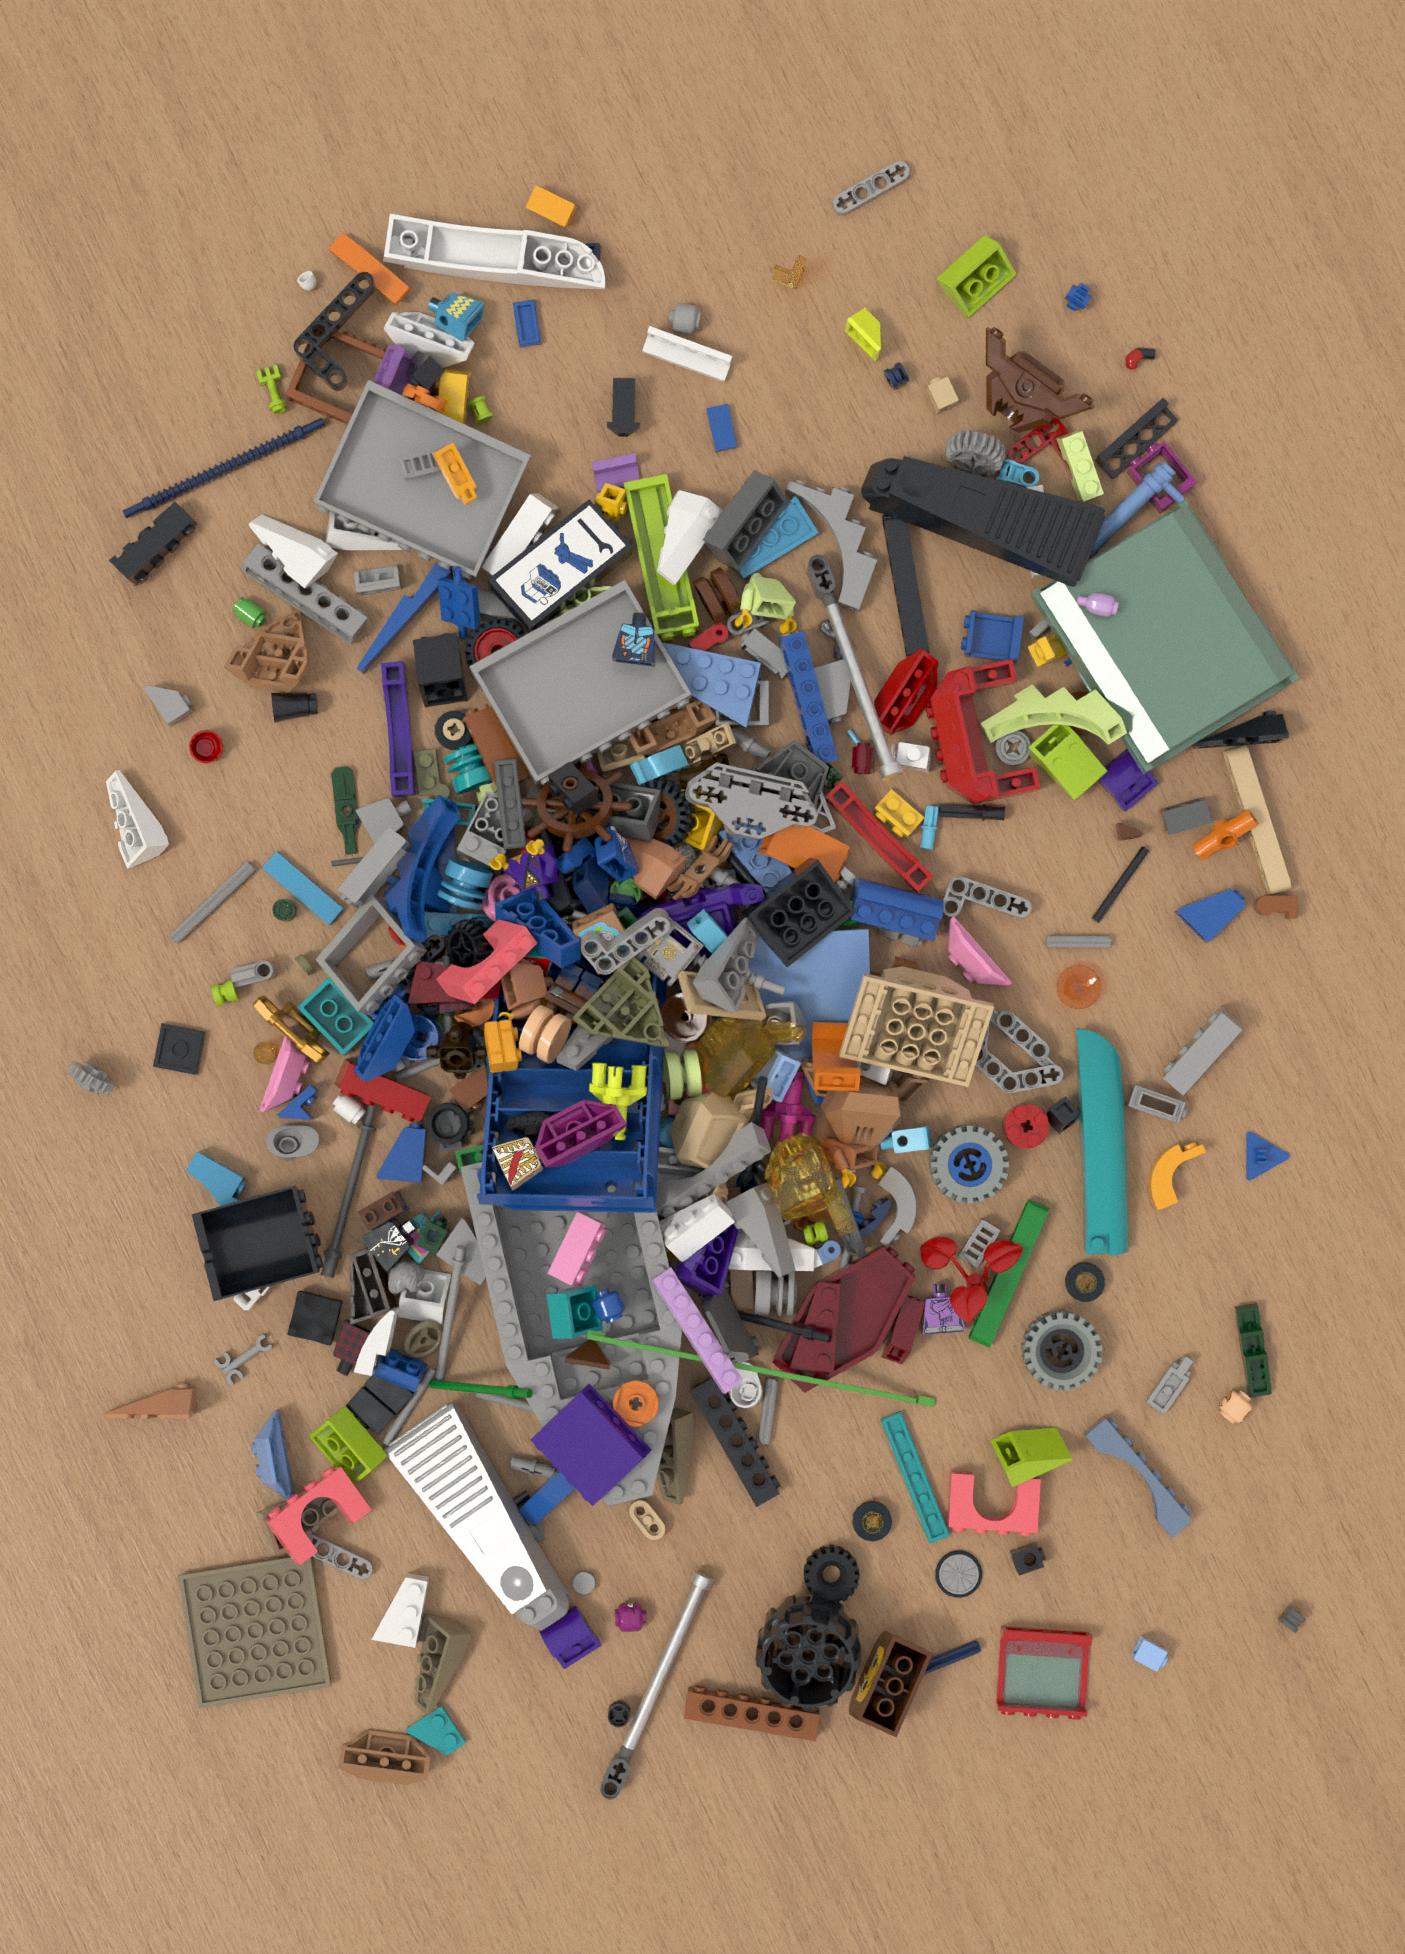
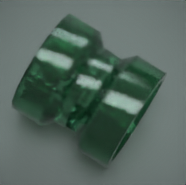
(284, 910)

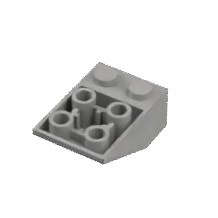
(484, 834)

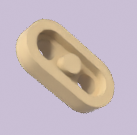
(646, 1519)

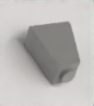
(834, 689)

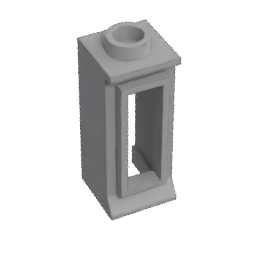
(764, 652)
(1179, 1111)

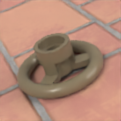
(420, 1336)

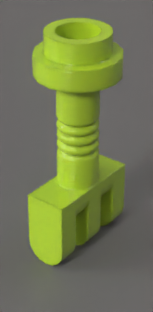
(277, 405)

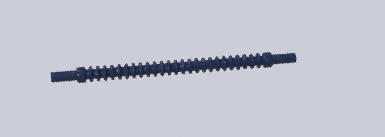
(148, 502)

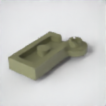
(428, 774)

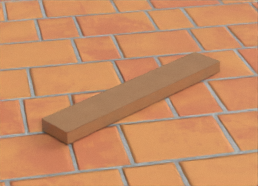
(741, 1280)

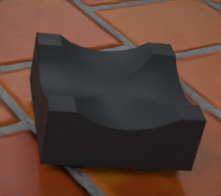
(314, 1317)

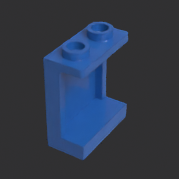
(992, 636)

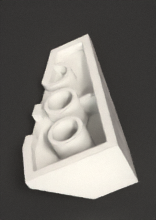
(687, 525)
(349, 537)
(139, 829)

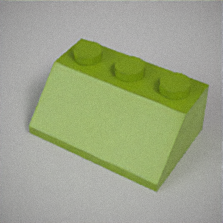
(976, 275)
(348, 1445)

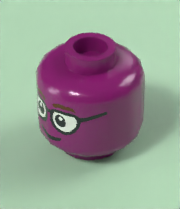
(630, 1617)

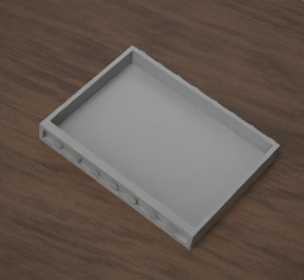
(420, 513)
(564, 692)

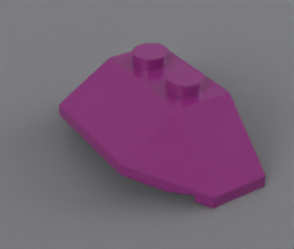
(577, 1132)

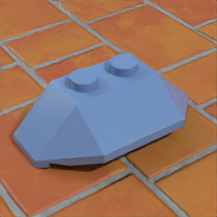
(273, 1457)

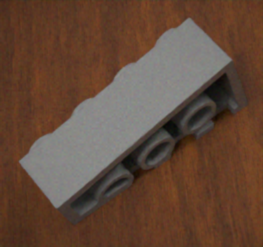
(1202, 1050)

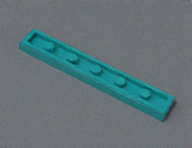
(915, 1477)

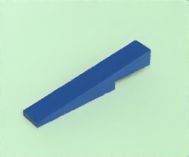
(403, 615)

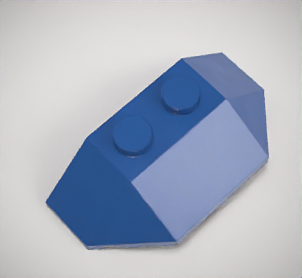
(385, 1040)

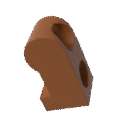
(1277, 904)

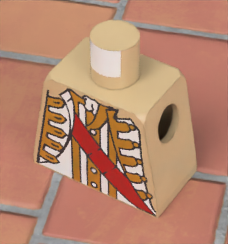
(518, 1161)

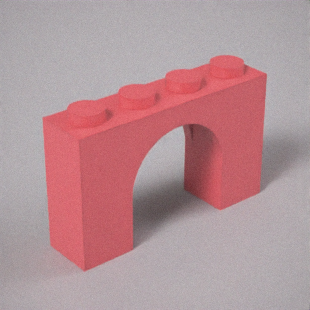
(510, 945)
(1020, 1518)
(286, 1521)

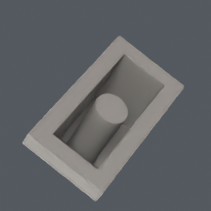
(170, 703)

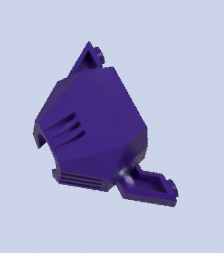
(716, 901)

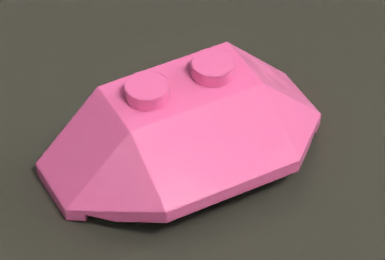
(972, 958)
(285, 1076)

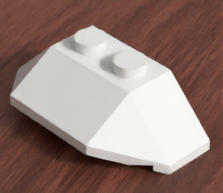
(419, 333)

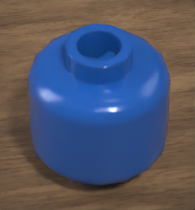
(608, 1306)

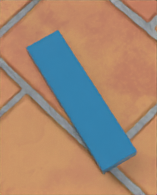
(302, 888)

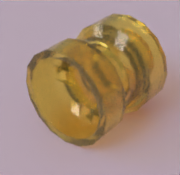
(262, 1052)

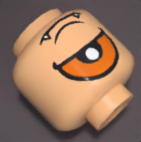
(1235, 1406)

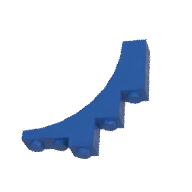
(415, 867)

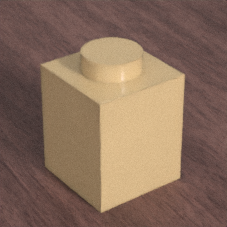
(942, 394)

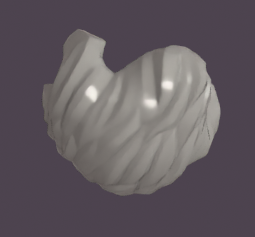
(404, 1275)

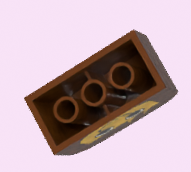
(889, 1683)

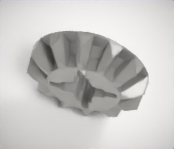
(1013, 758)

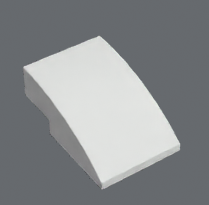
(377, 1344)

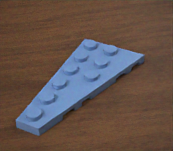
(718, 680)

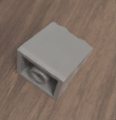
(464, 1235)

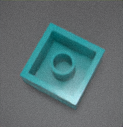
(573, 1312)

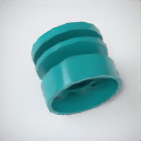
(470, 768)

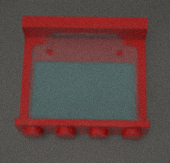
(1043, 1672)

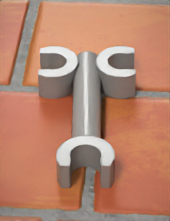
(230, 1367)

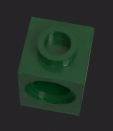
(432, 1246)

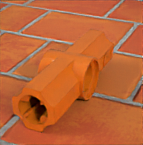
(1225, 834)

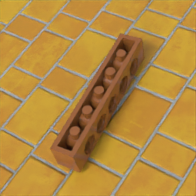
(694, 1710)

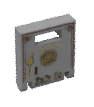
(668, 956)

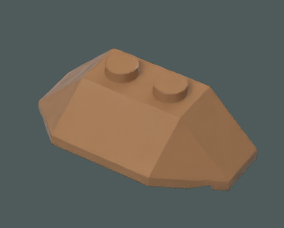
(385, 1758)

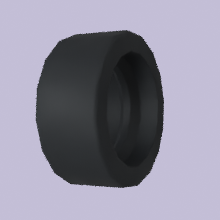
(430, 1123)

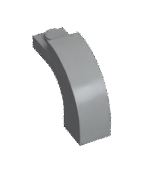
(905, 1204)

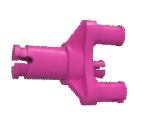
(788, 1112)

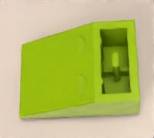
(1067, 760)
(1030, 1453)

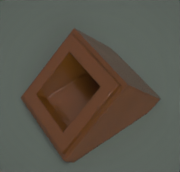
(1125, 832)

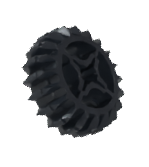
(467, 943)

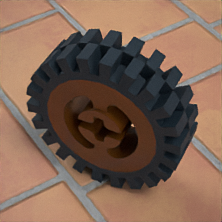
(673, 809)

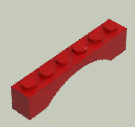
(872, 831)

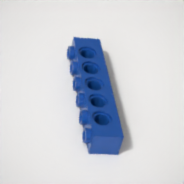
(807, 695)

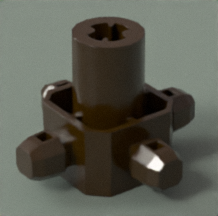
(707, 760)
(457, 1050)

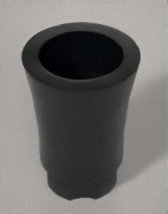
(293, 705)

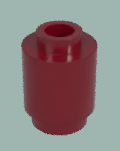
(862, 758)

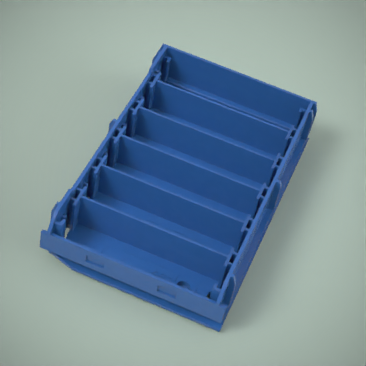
(553, 1088)

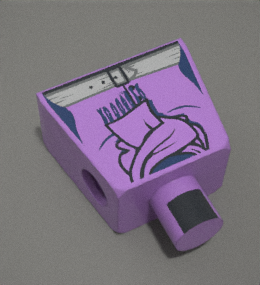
(939, 1315)

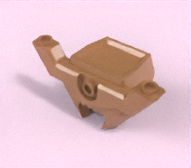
(866, 1114)

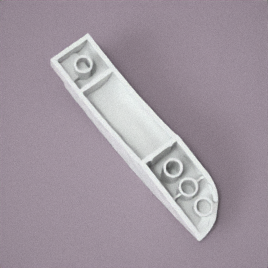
(492, 254)

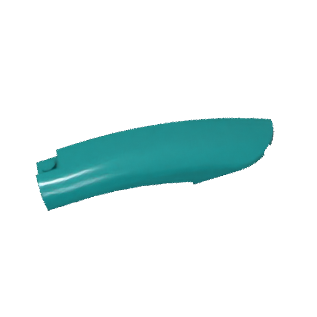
(1102, 1145)

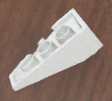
(302, 554)
(750, 1257)

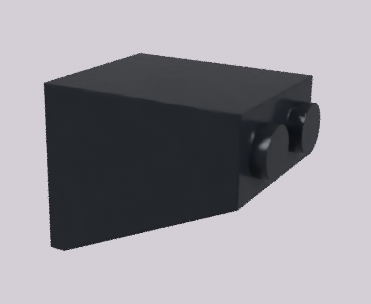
(440, 670)

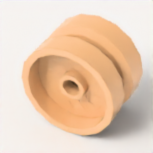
(545, 1034)

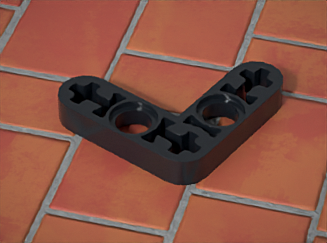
(434, 955)

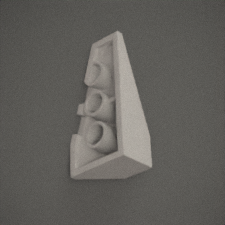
(760, 1219)

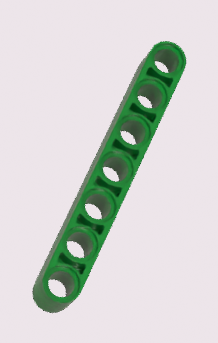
(1005, 1283)

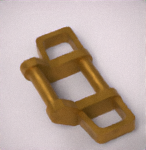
(274, 1018)

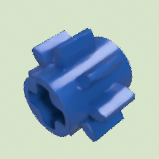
(1078, 297)

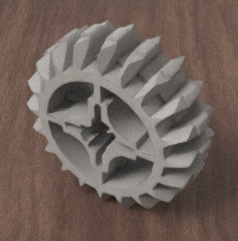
(975, 452)

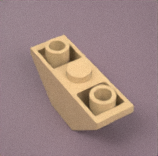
(716, 740)

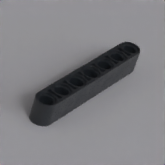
(905, 585)

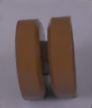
(715, 596)
(679, 1024)

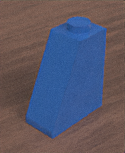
(1212, 914)
(406, 1156)

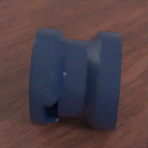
(896, 375)

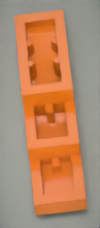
(361, 261)

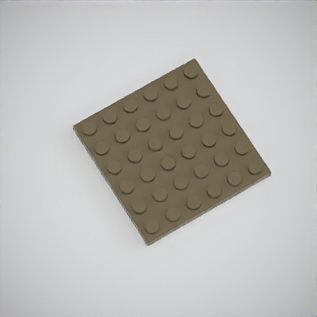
(254, 1631)

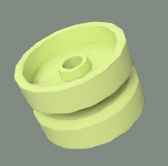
(684, 1073)

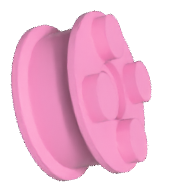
(499, 889)

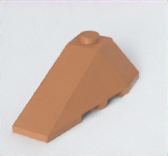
(657, 865)
(169, 1404)

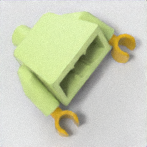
(768, 599)

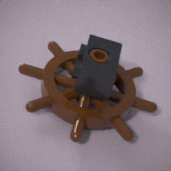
(577, 793)

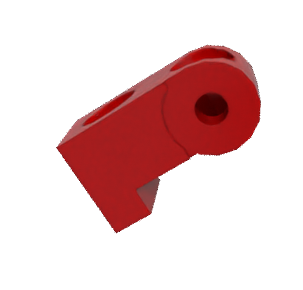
(711, 637)

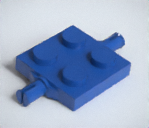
(459, 602)

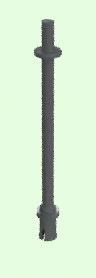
(332, 1254)

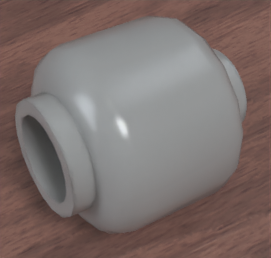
(684, 318)

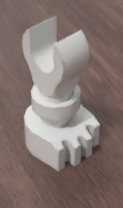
(848, 878)

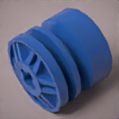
(423, 1024)

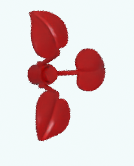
(971, 1299)

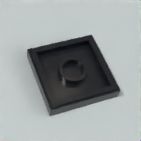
(179, 1049)

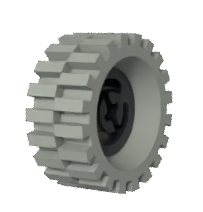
(1083, 1359)

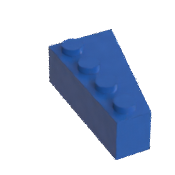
(551, 933)

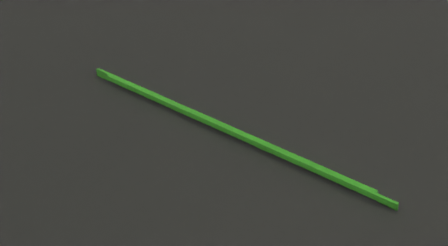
(598, 1336)

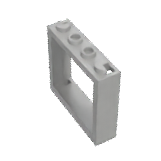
(374, 868)
(348, 937)

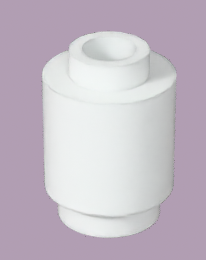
(349, 1108)

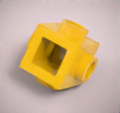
(612, 501)

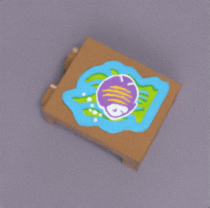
(603, 922)

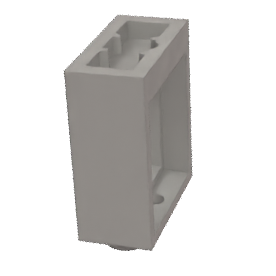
(763, 721)

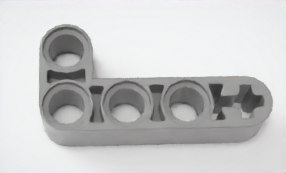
(987, 901)
(628, 938)

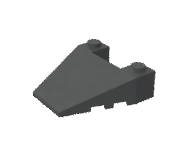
(796, 764)
(729, 1326)

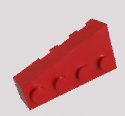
(383, 1091)

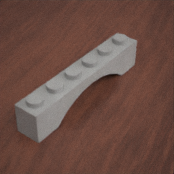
(743, 1149)

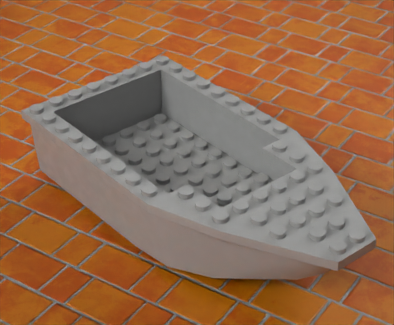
(516, 1260)

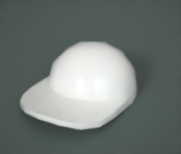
(749, 1391)

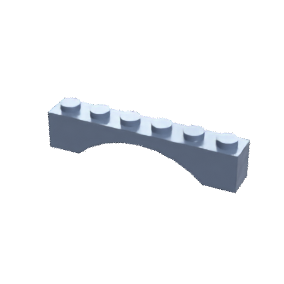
(1166, 1510)

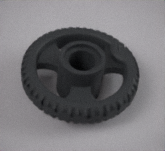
(528, 1124)

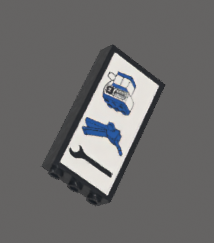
(560, 566)

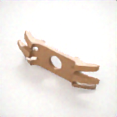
(708, 858)

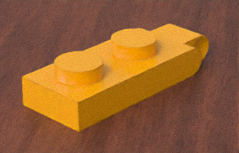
(456, 473)

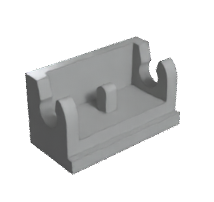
(377, 580)

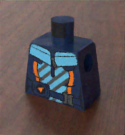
(635, 643)

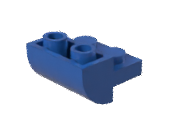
(400, 1370)

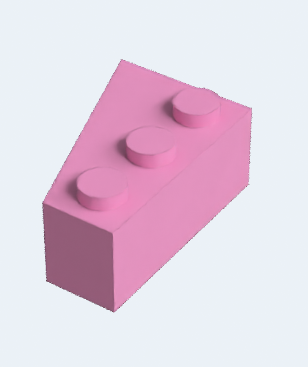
(577, 1249)

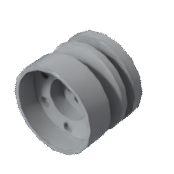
(774, 1292)

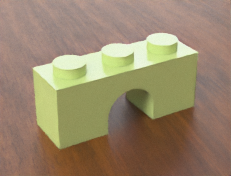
(1076, 453)

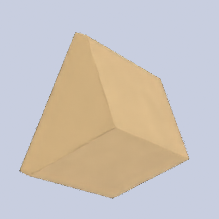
(618, 757)

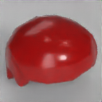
(206, 746)

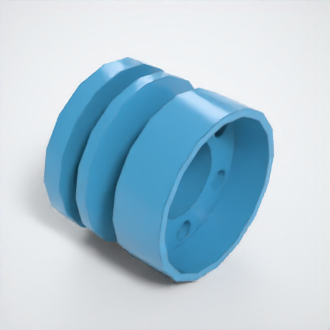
(465, 884)

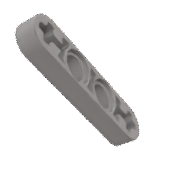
(872, 191)
(334, 1550)

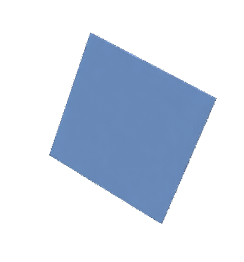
(819, 982)

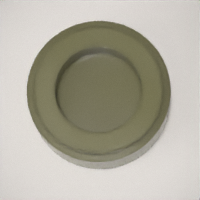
(304, 963)

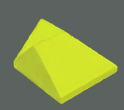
(865, 332)

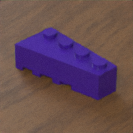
(708, 1267)

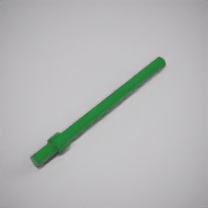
(510, 1391)

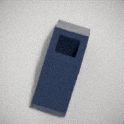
(591, 885)

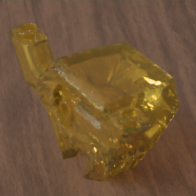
(738, 1049)
(804, 1182)

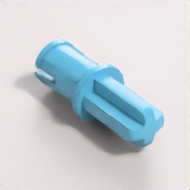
(929, 827)

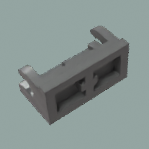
(1185, 815)

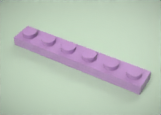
(696, 1330)

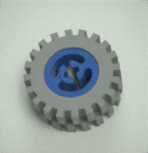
(946, 1174)

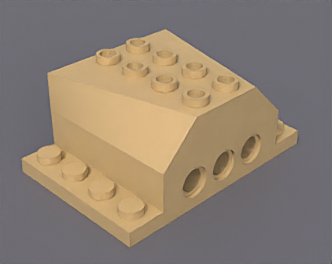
(917, 1025)

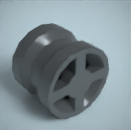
(1291, 1619)

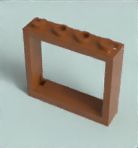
(318, 405)

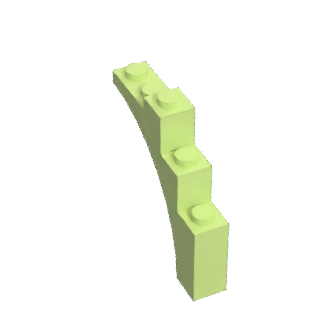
(1059, 708)

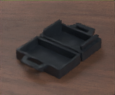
(378, 1403)

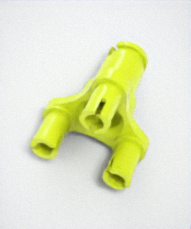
(613, 1092)

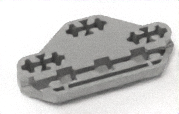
(746, 803)

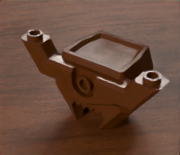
(1026, 388)

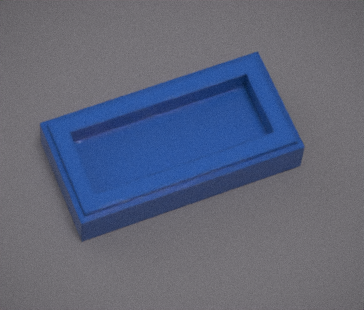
(526, 323)
(721, 428)

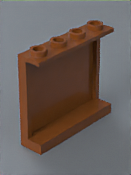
(492, 742)

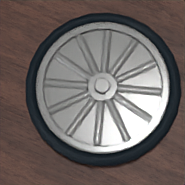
(958, 1574)

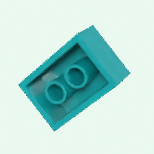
(336, 1017)

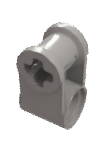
(757, 623)

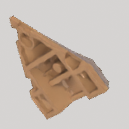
(274, 656)
(674, 729)

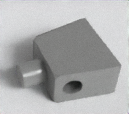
(381, 815)

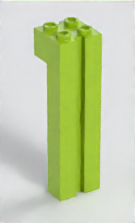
(670, 605)

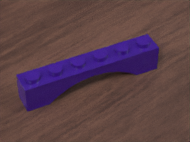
(399, 729)

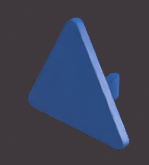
(1261, 1156)

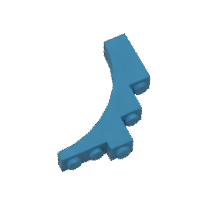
(217, 1178)

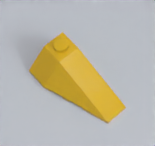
(704, 826)

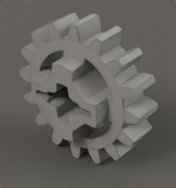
(91, 1078)

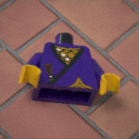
(531, 869)

